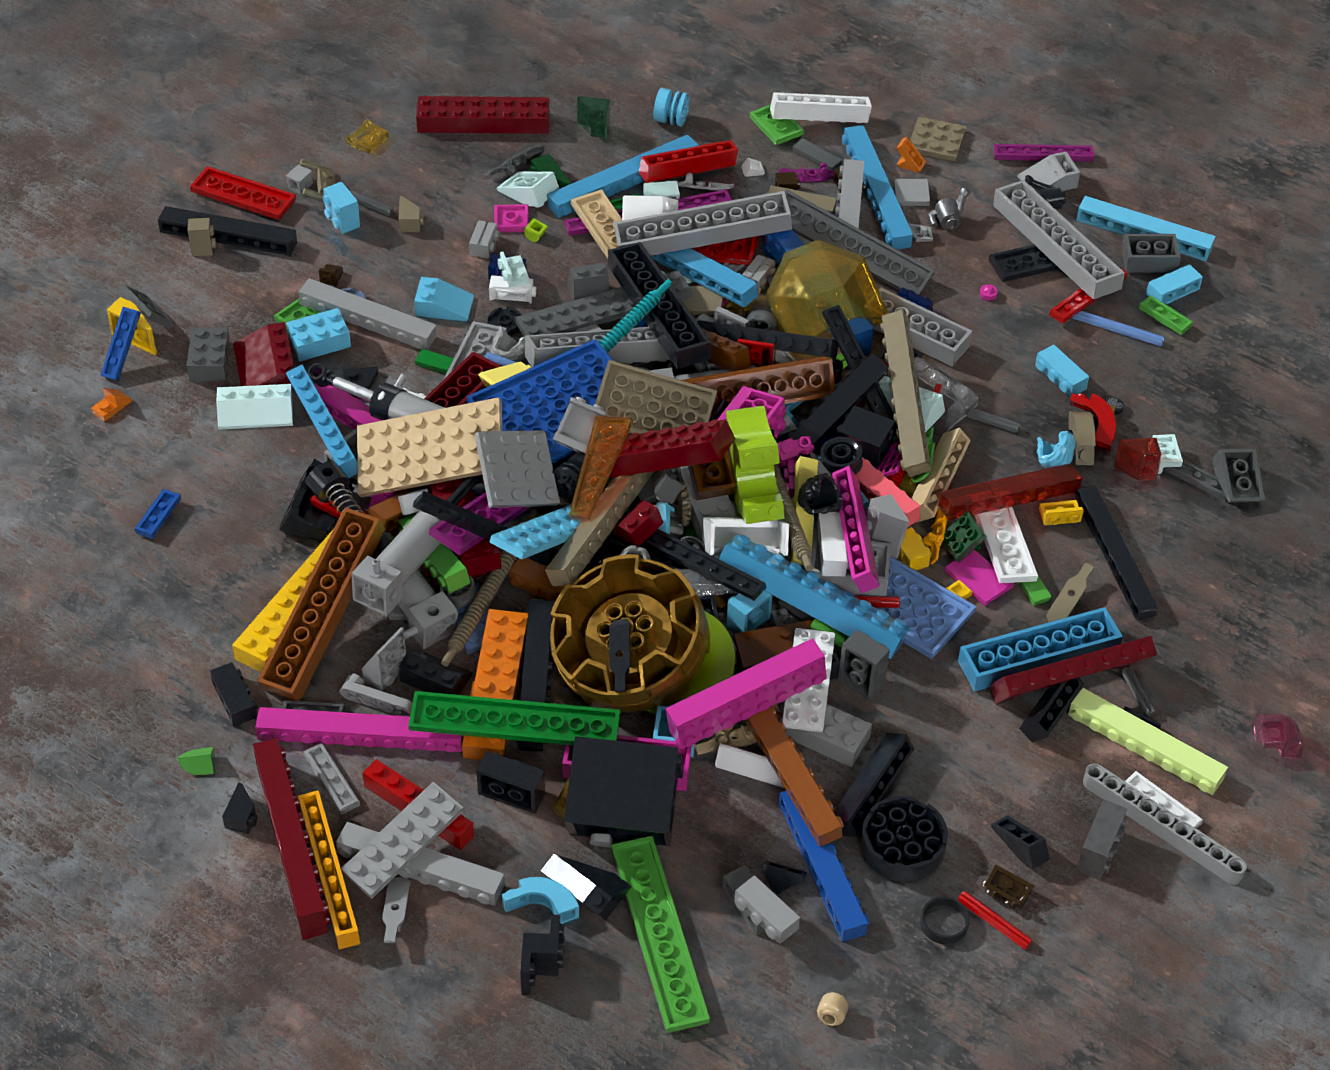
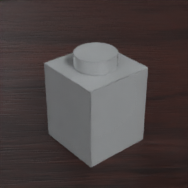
(299, 179)

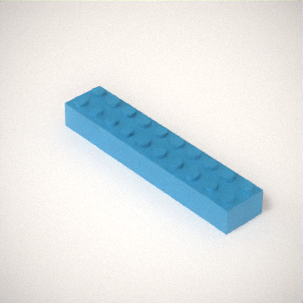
(814, 595)

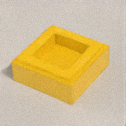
(960, 589)

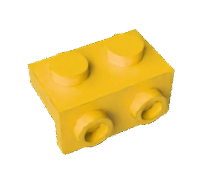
(1060, 512)

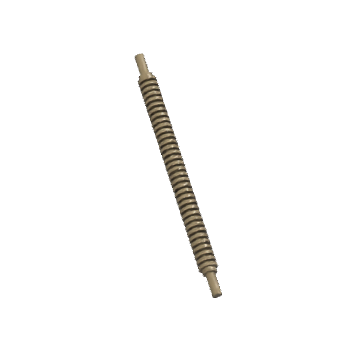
(796, 531)
(481, 601)

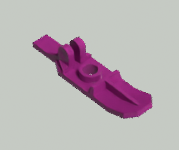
(812, 175)

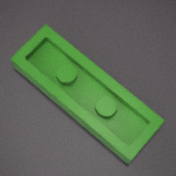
(1165, 315)

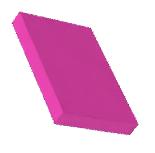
(979, 577)

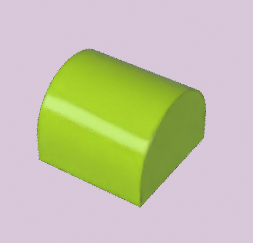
(535, 230)

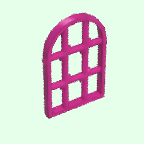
(889, 455)

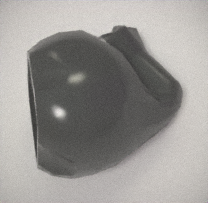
(762, 320)

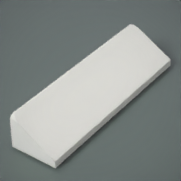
(746, 764)

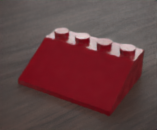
(264, 356)

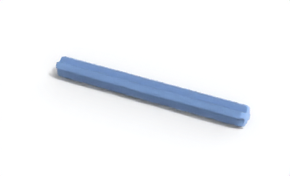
(1119, 328)

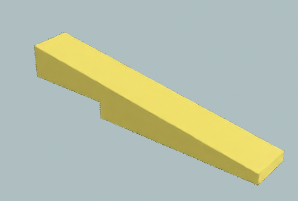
(804, 469)

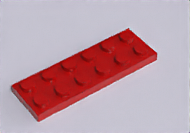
(243, 193)

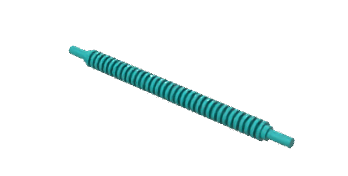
(634, 317)

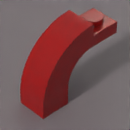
(1097, 406)

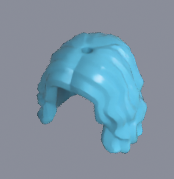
(1058, 454)

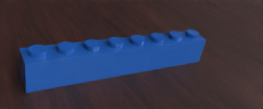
(827, 875)

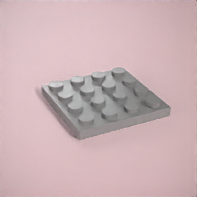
(516, 468)

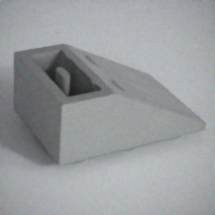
(1054, 170)
(384, 665)

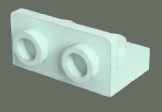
(513, 270)
(1170, 452)

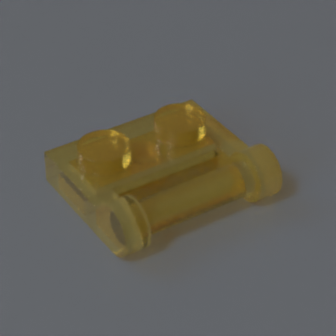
(368, 141)

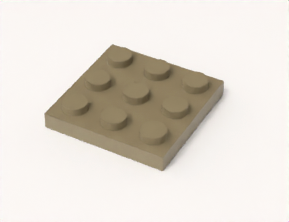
(938, 138)

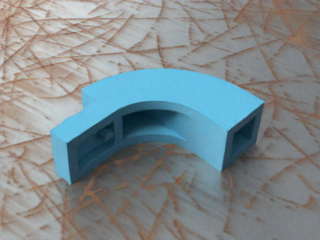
(544, 892)

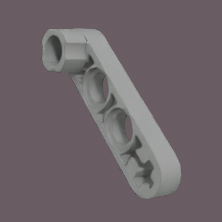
(355, 691)

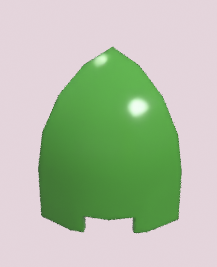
(198, 761)

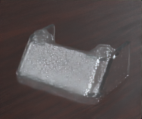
(951, 387)

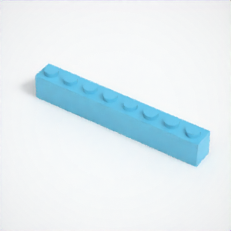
(1126, 221)

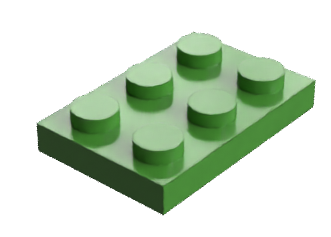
(775, 129)

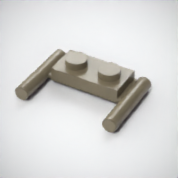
(325, 178)

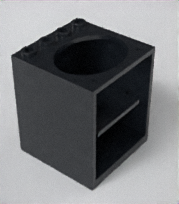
(622, 789)

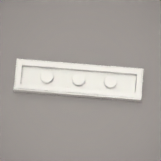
(1155, 793)

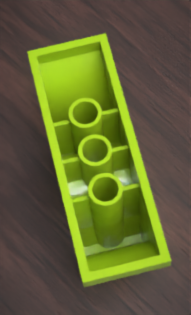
(753, 466)

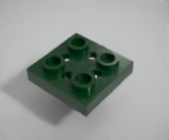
(966, 539)

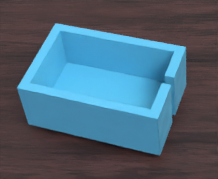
(318, 334)

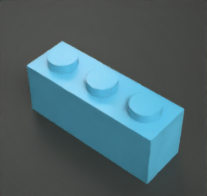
(1175, 284)
(1061, 370)

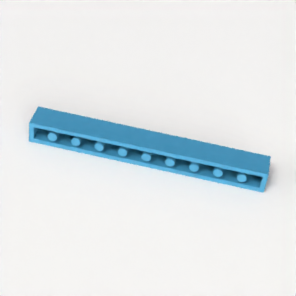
(609, 180)
(878, 188)

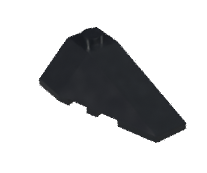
(592, 886)

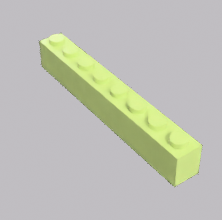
(1148, 741)

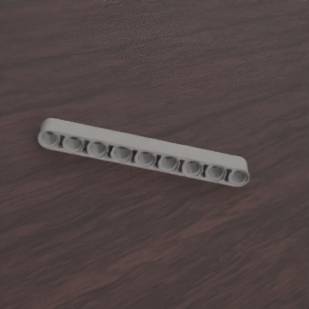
(1173, 831)

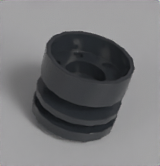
(567, 476)

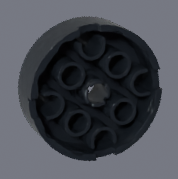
(904, 839)

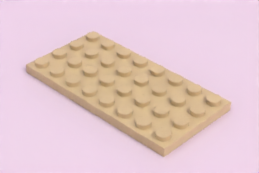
(423, 447)

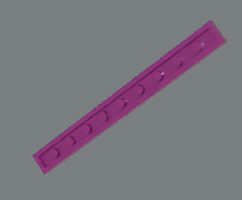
(576, 226)

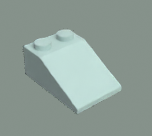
(529, 187)

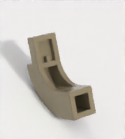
(1084, 435)

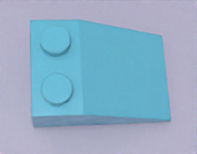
(442, 300)

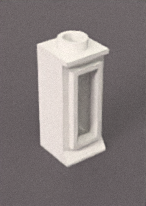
(500, 290)

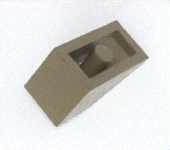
(409, 216)

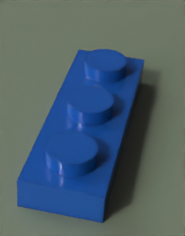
(157, 514)

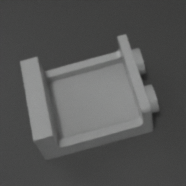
(577, 425)

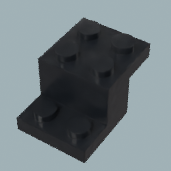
(541, 954)

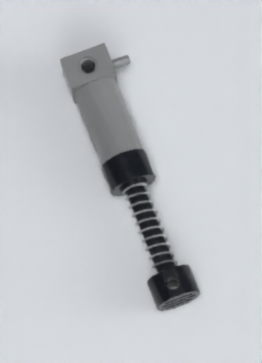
(428, 614)

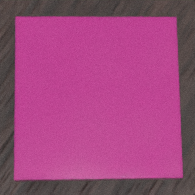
(511, 217)

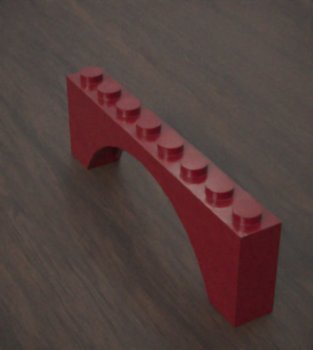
(1072, 668)

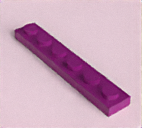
(1039, 152)

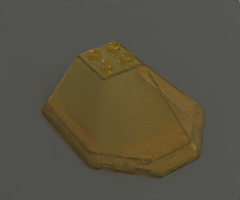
(818, 279)

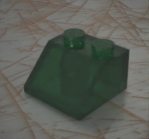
(594, 115)

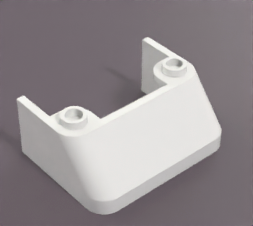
(721, 530)

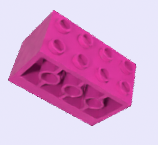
(773, 406)

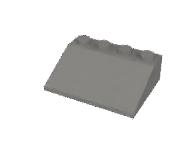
(882, 555)

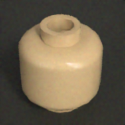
(832, 1009)

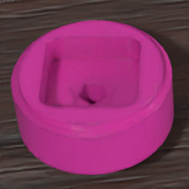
(988, 292)

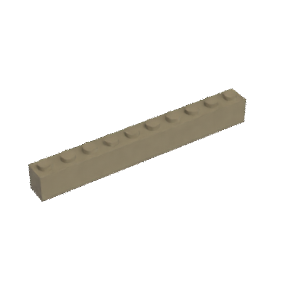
(906, 393)
(592, 533)

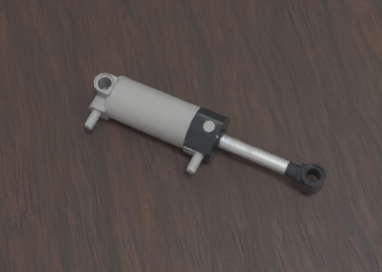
(385, 402)

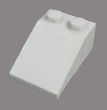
(646, 206)

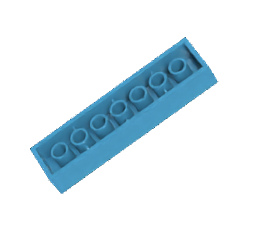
(1037, 646)

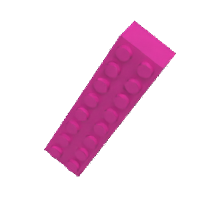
(746, 693)

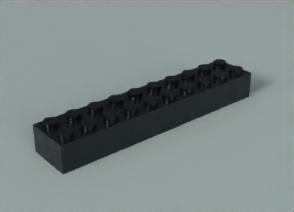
(670, 318)

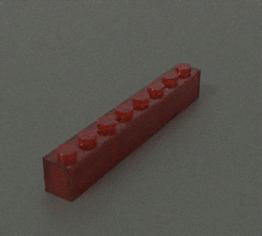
(1010, 491)

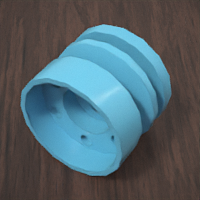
(667, 106)

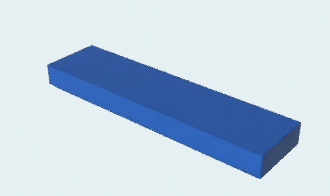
(120, 343)

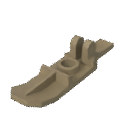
(1064, 603)

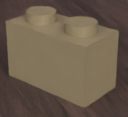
(200, 236)

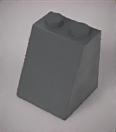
(587, 280)

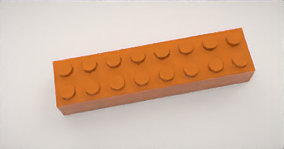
(498, 671)

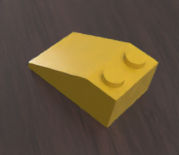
(143, 334)

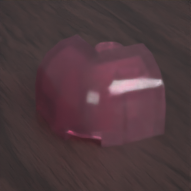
(1279, 732)

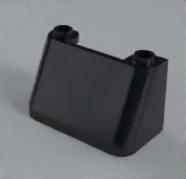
(305, 519)

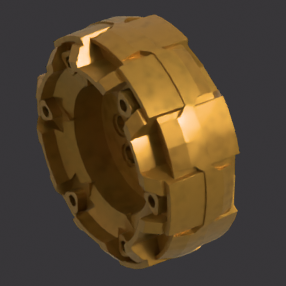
(668, 649)

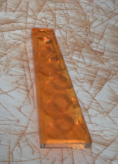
(601, 454)

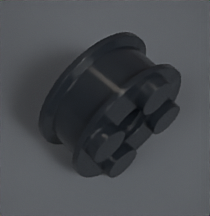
(840, 453)

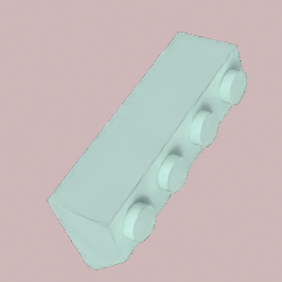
(931, 402)
(254, 406)

